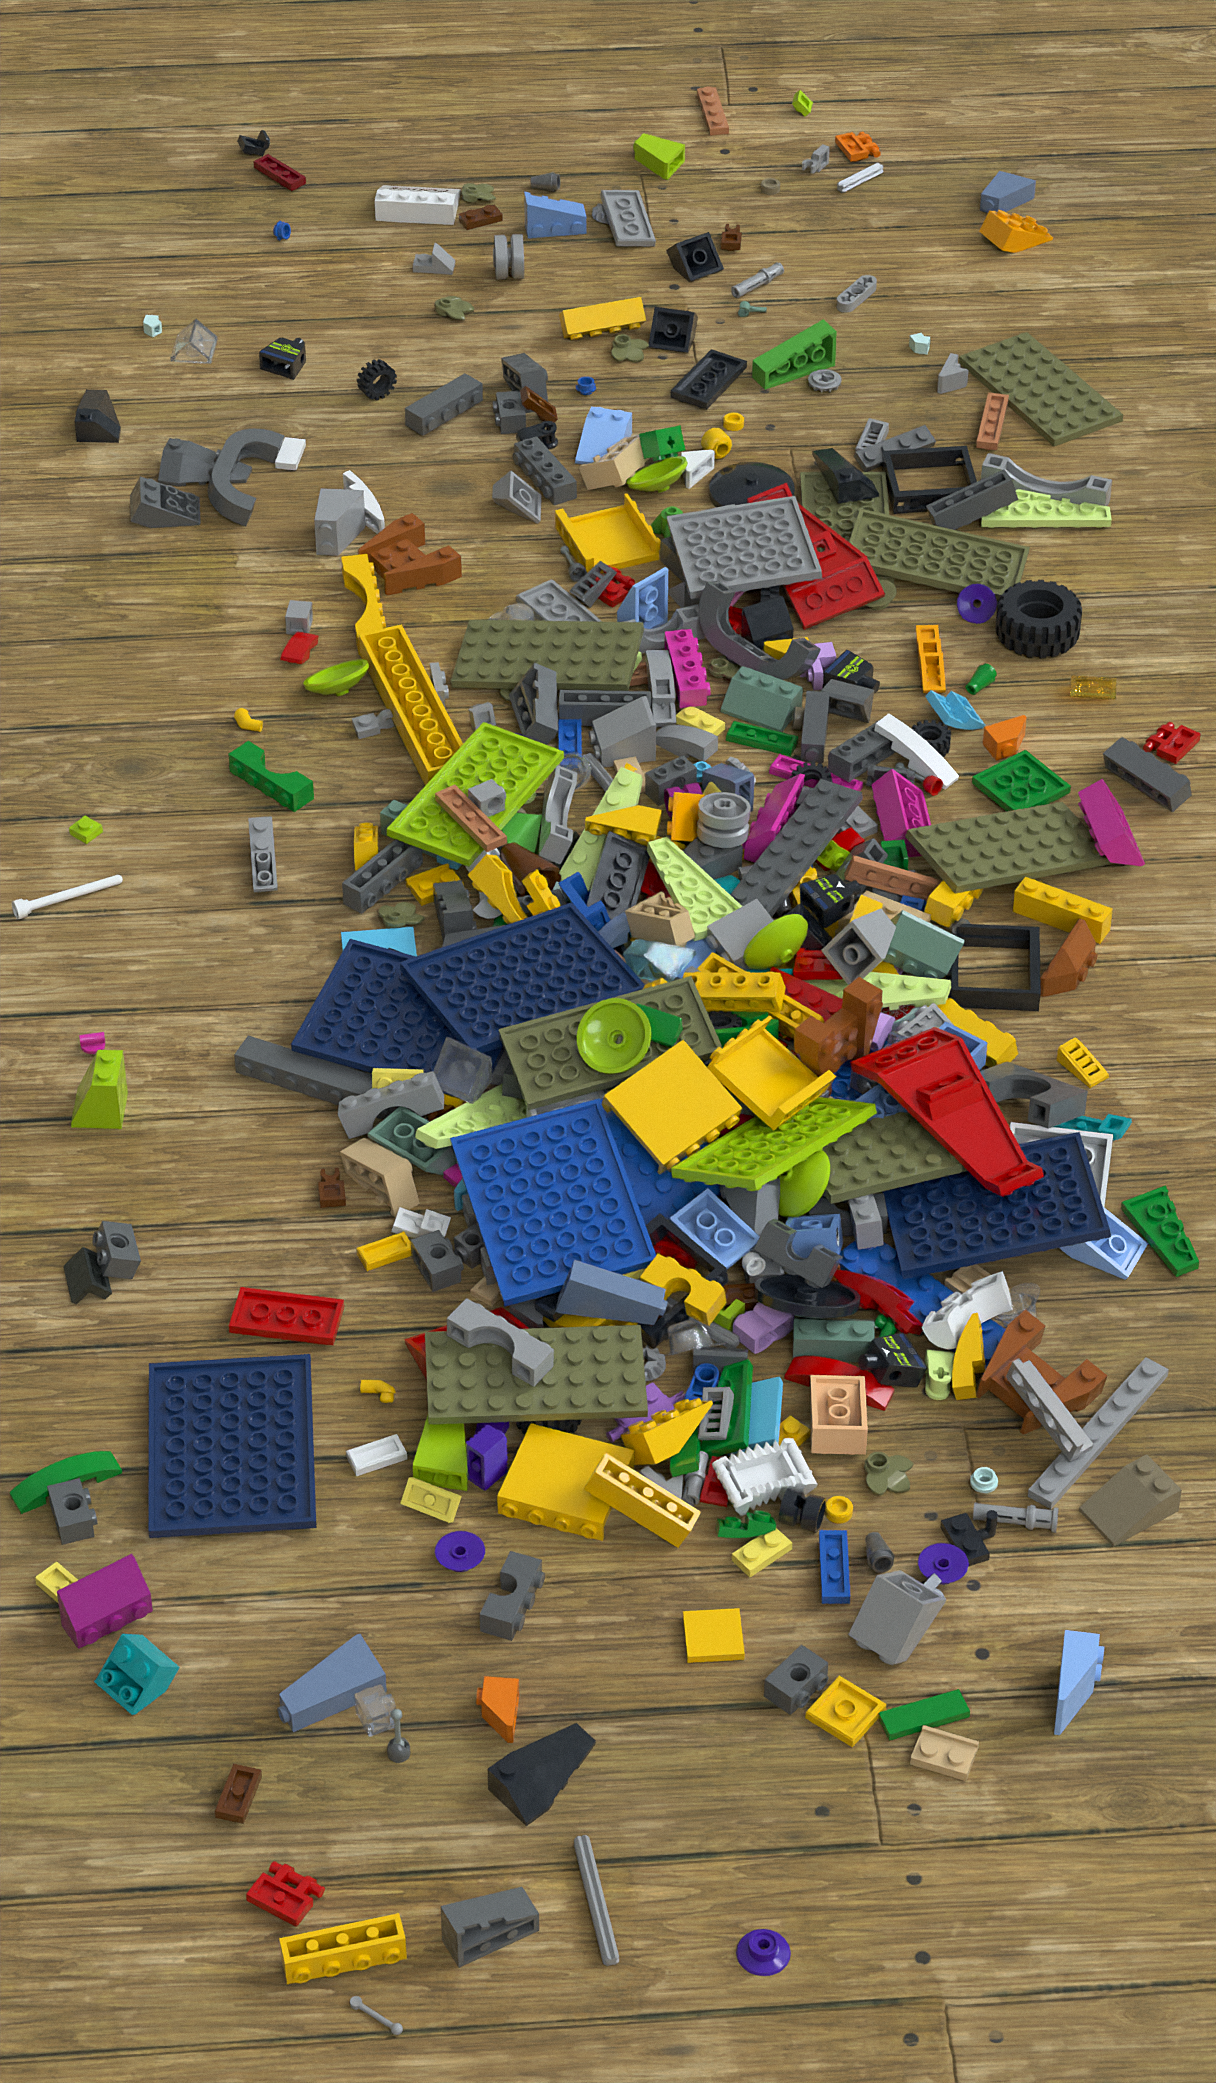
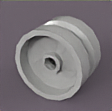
(508, 256)
(723, 820)

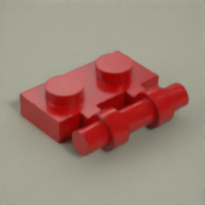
(614, 593)
(1177, 742)
(282, 1900)

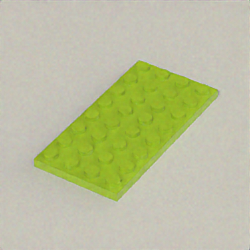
(487, 754)
(758, 1154)

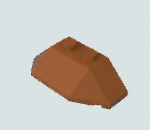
(1070, 962)

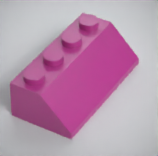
(899, 808)
(771, 818)
(1109, 825)

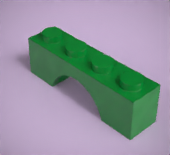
(288, 789)

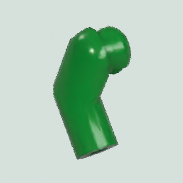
(885, 1325)

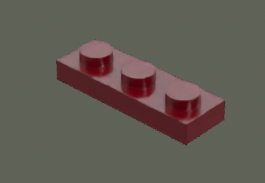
(280, 172)

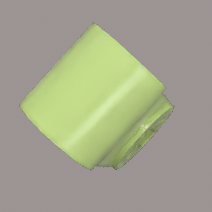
(938, 1373)

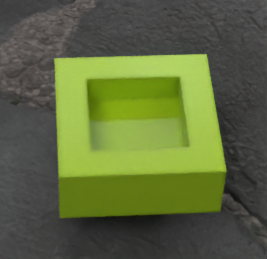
(802, 103)
(85, 829)

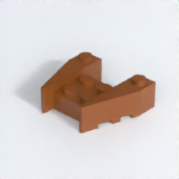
(403, 564)
(843, 1035)
(1018, 1342)

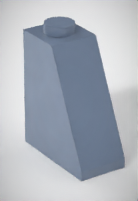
(1007, 192)
(730, 780)

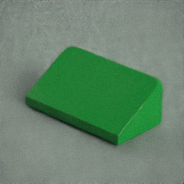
(664, 1026)

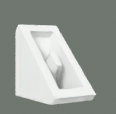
(698, 466)

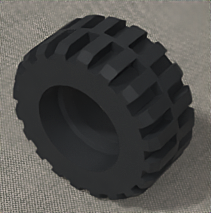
(1038, 619)

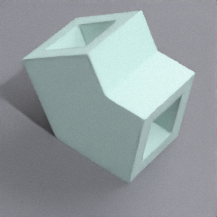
(152, 325)
(919, 343)

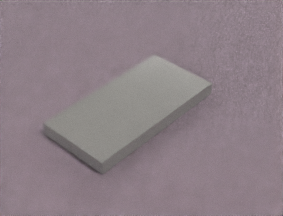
(627, 218)
(553, 603)

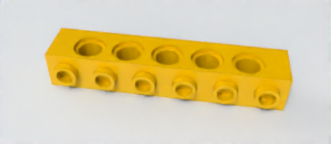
(791, 1013)

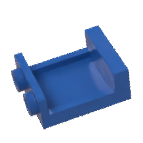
(575, 892)

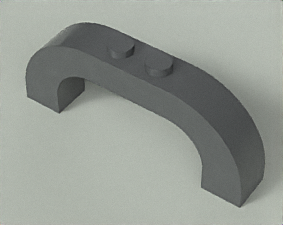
(240, 445)
(717, 629)

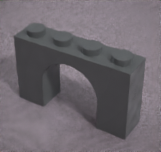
(1050, 1099)

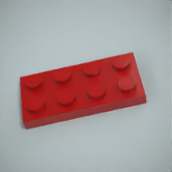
(286, 1316)

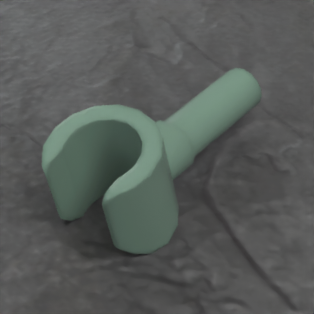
(745, 308)

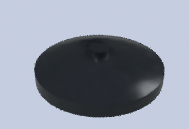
(744, 480)
(795, 1297)

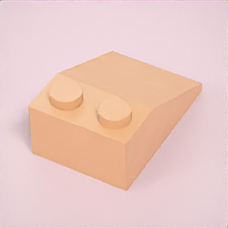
(838, 1414)

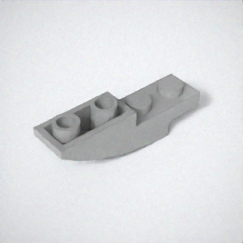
(661, 687)
(262, 854)

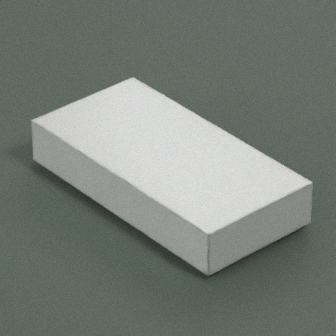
(290, 453)
(376, 1455)

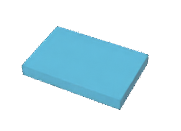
(396, 938)
(765, 1412)

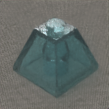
(657, 959)

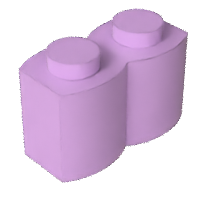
(762, 1327)

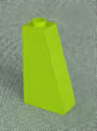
(442, 1456)

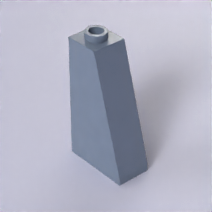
(609, 1295)
(331, 1685)

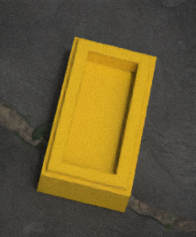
(384, 1251)

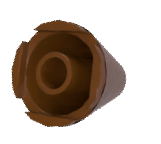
(522, 862)

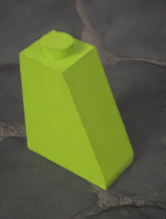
(659, 154)

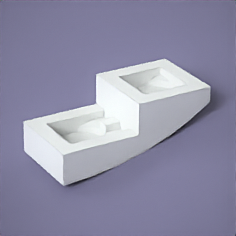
(418, 1225)

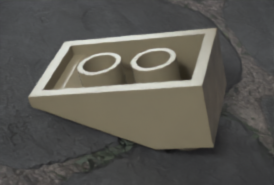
(1132, 1501)

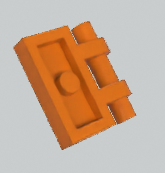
(857, 146)

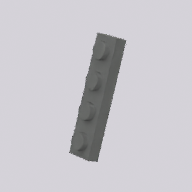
(871, 456)

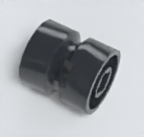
(802, 1510)

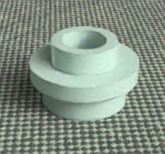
(984, 1480)

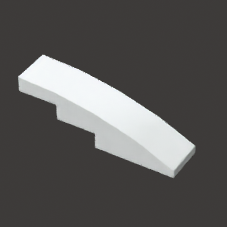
(373, 514)
(921, 754)

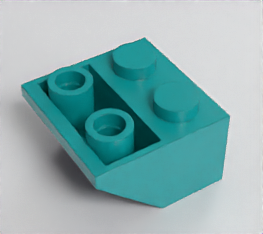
(136, 1673)

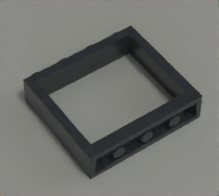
(917, 500)
(998, 937)
(657, 1230)

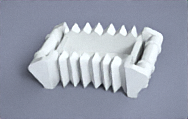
(763, 1474)

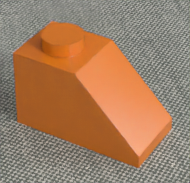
(1004, 737)
(500, 1704)

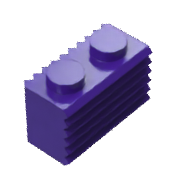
(487, 1457)

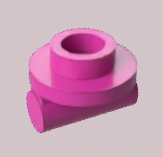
(92, 1042)

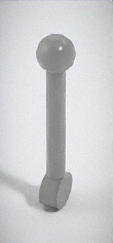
(356, 2003)

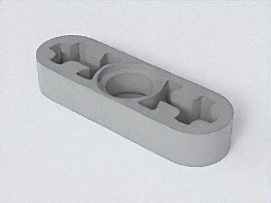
(848, 300)

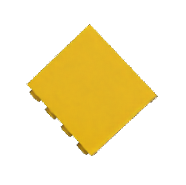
(609, 535)
(767, 1075)
(673, 1106)
(550, 1479)

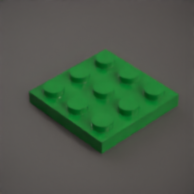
(1021, 783)

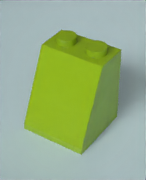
(102, 1093)

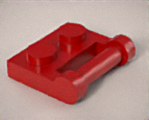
(814, 966)

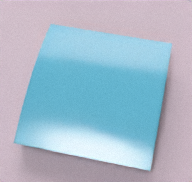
(955, 710)

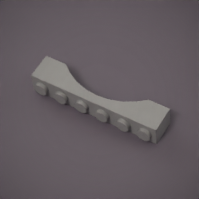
(1089, 490)
(555, 835)

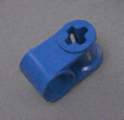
(705, 1376)

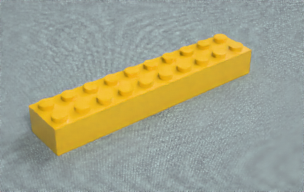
(411, 698)

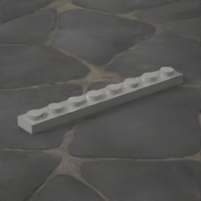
(1100, 1430)

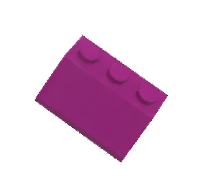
(104, 1601)

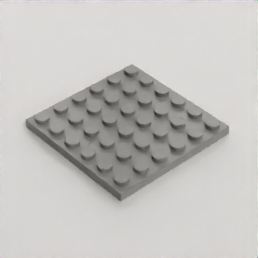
(744, 546)

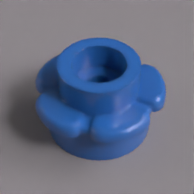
(282, 230)
(586, 385)

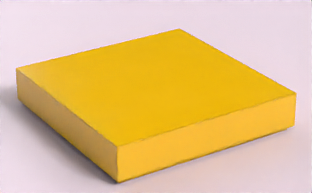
(713, 1635)
(845, 1711)

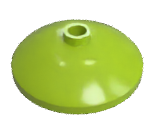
(658, 475)
(337, 678)
(776, 942)
(603, 1026)
(803, 1185)

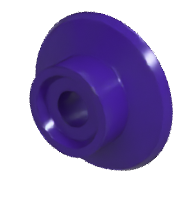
(966, 606)
(460, 1551)
(945, 1561)
(763, 1961)

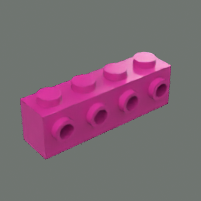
(686, 668)

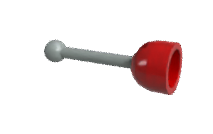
(931, 784)

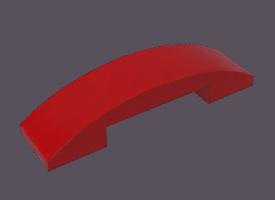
(803, 1367)

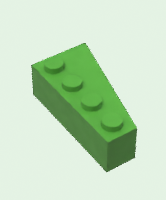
(797, 356)

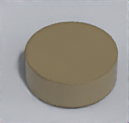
(770, 186)
(798, 718)

